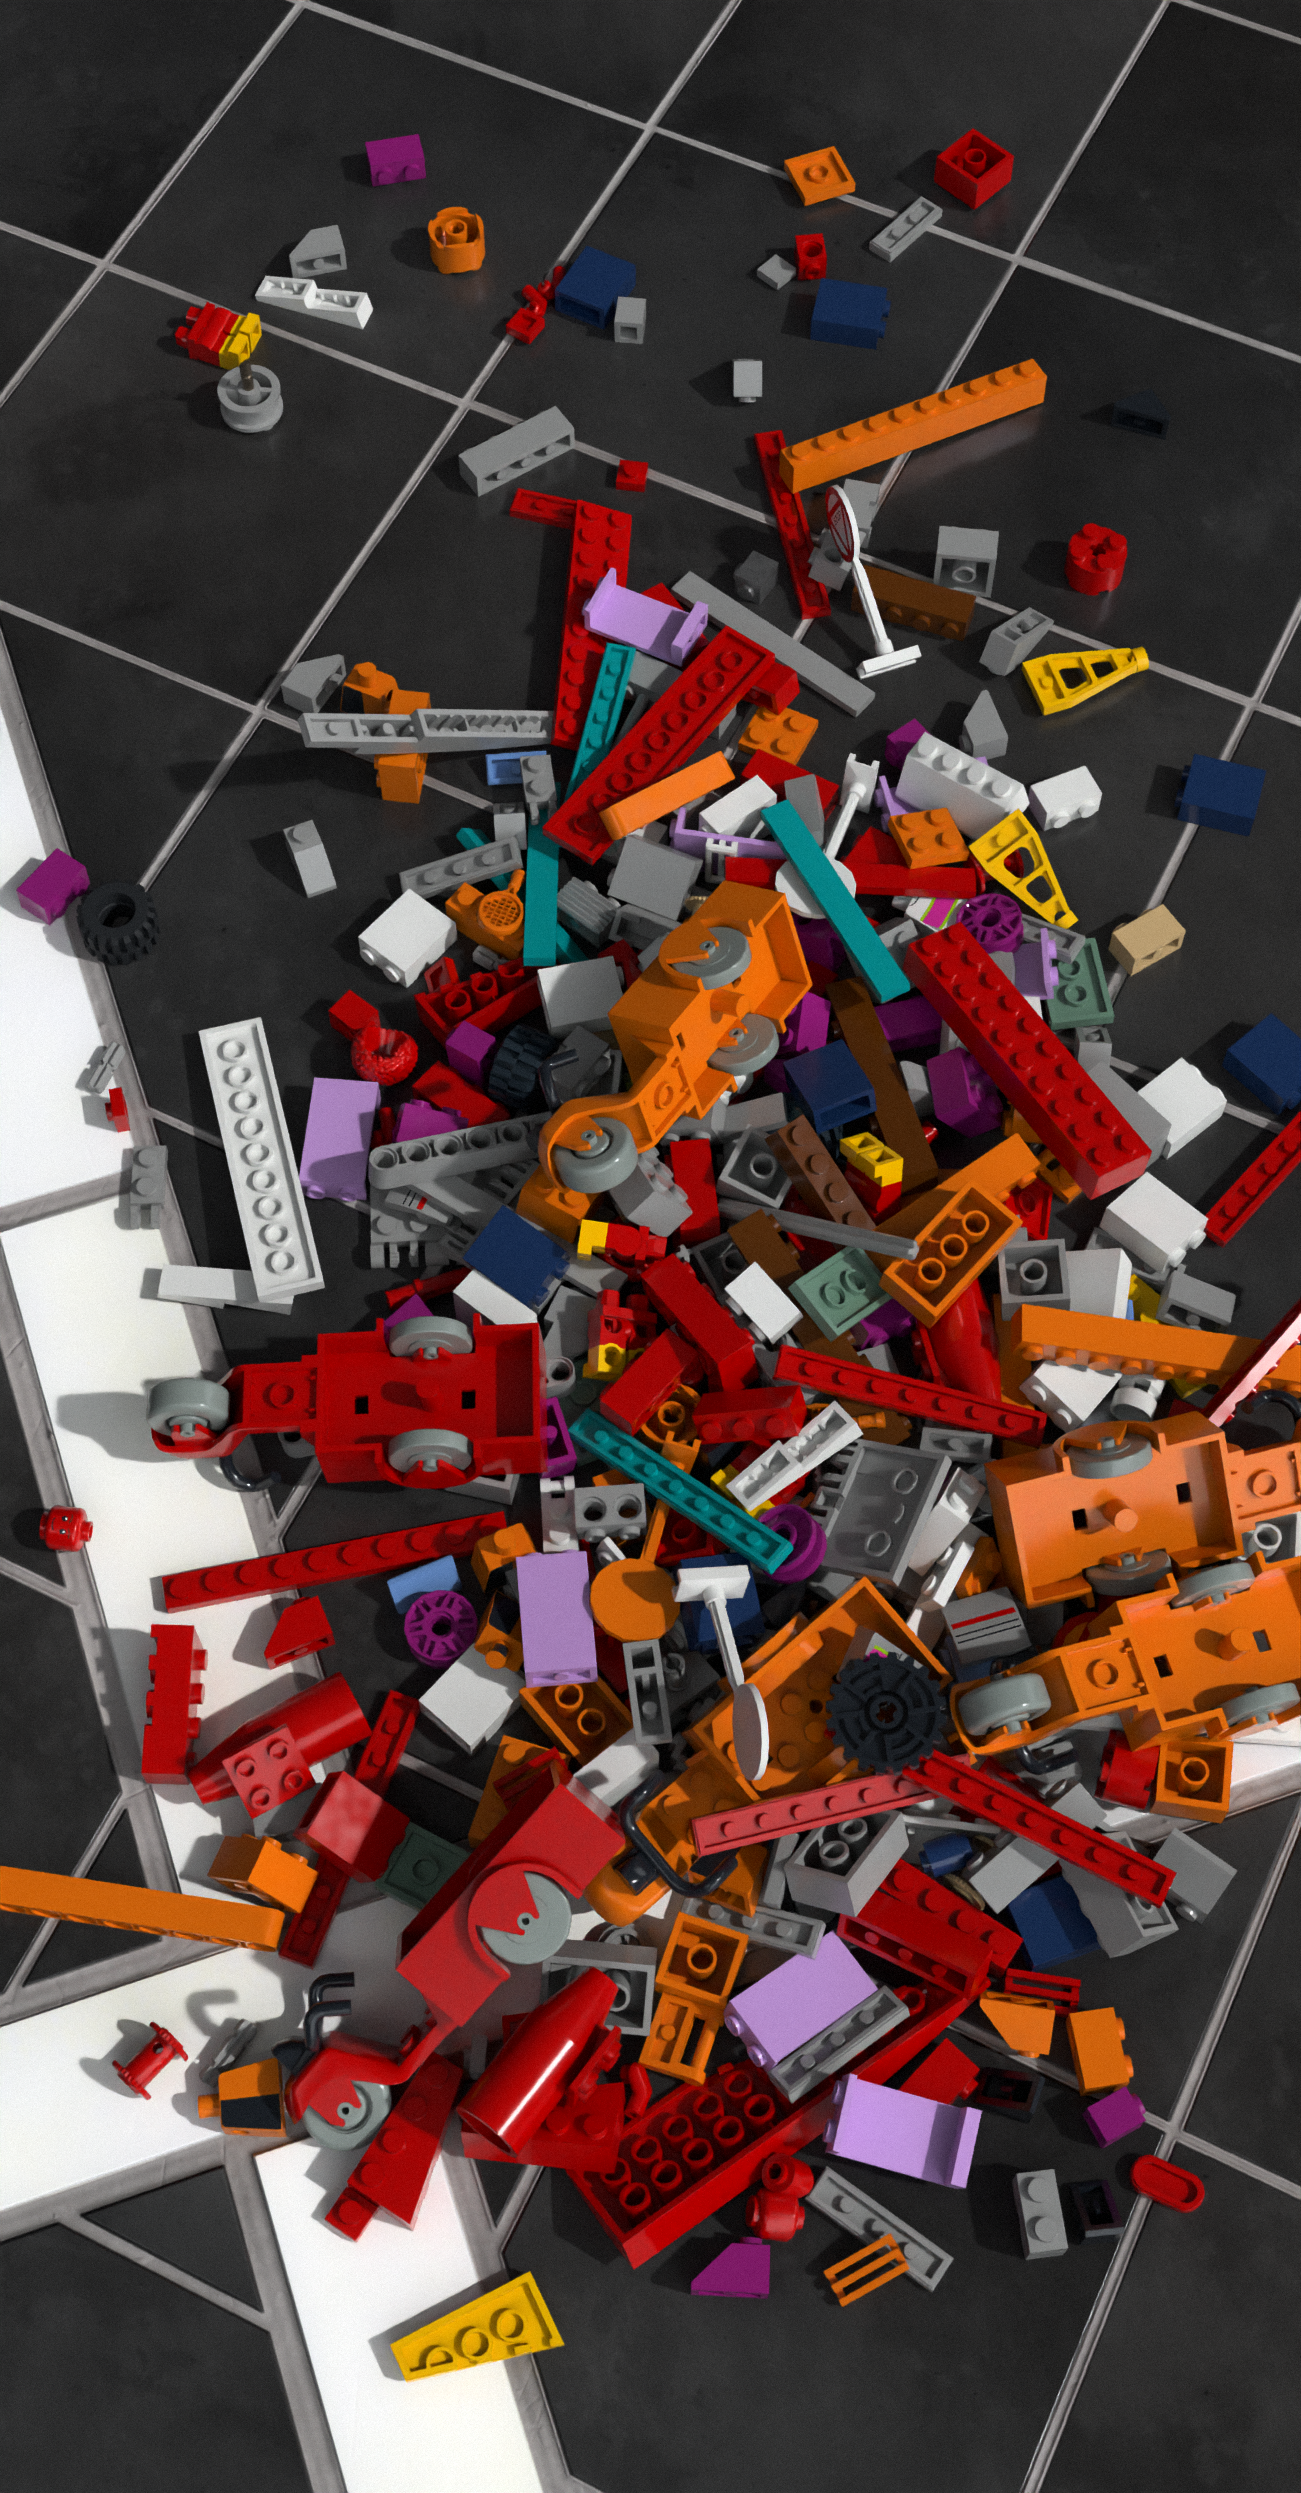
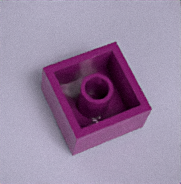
(964, 1093)

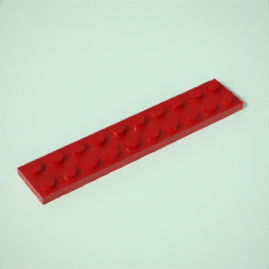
(597, 543)
(661, 739)

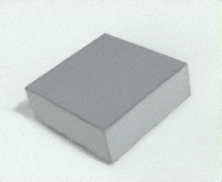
(776, 272)

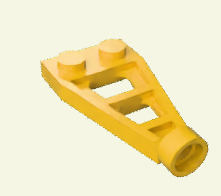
(1050, 688)
(1003, 840)

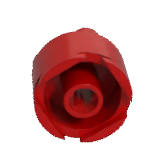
(1095, 559)
(1125, 1773)

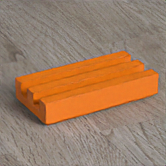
(838, 2286)

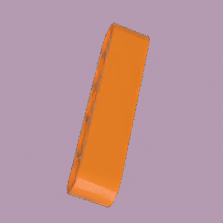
(666, 796)

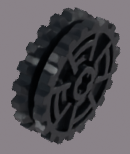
(913, 1724)

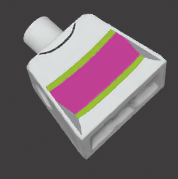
(929, 913)

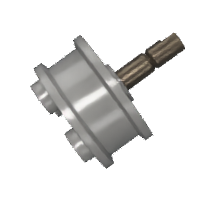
(250, 398)

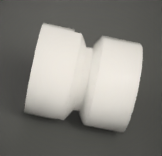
(1137, 1397)

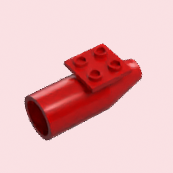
(961, 1347)
(272, 1752)
(548, 2055)

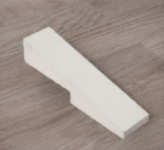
(304, 297)
(215, 1288)
(788, 1462)

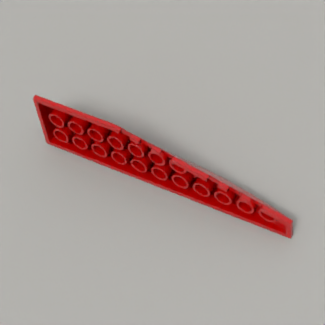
(713, 2139)

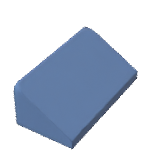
(505, 767)
(430, 1577)

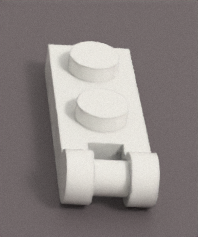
(558, 1515)

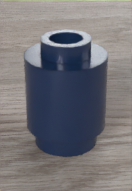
(945, 1854)

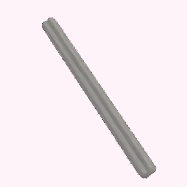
(825, 1229)

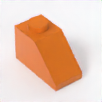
(1021, 2021)

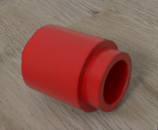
(787, 2175)

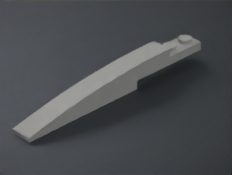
(427, 730)

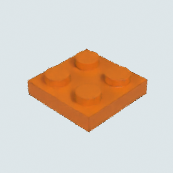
(819, 175)
(778, 735)
(928, 838)

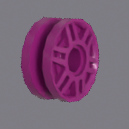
(993, 922)
(806, 1538)
(437, 1609)

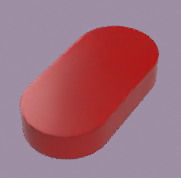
(1166, 2184)

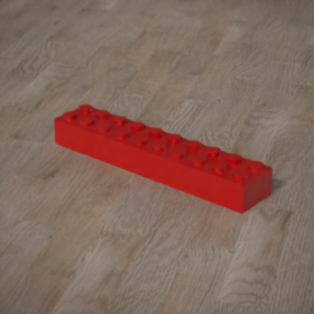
(1026, 1061)

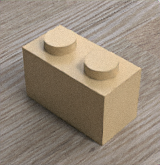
(1146, 939)

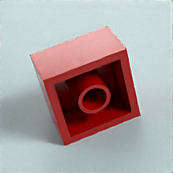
(973, 168)

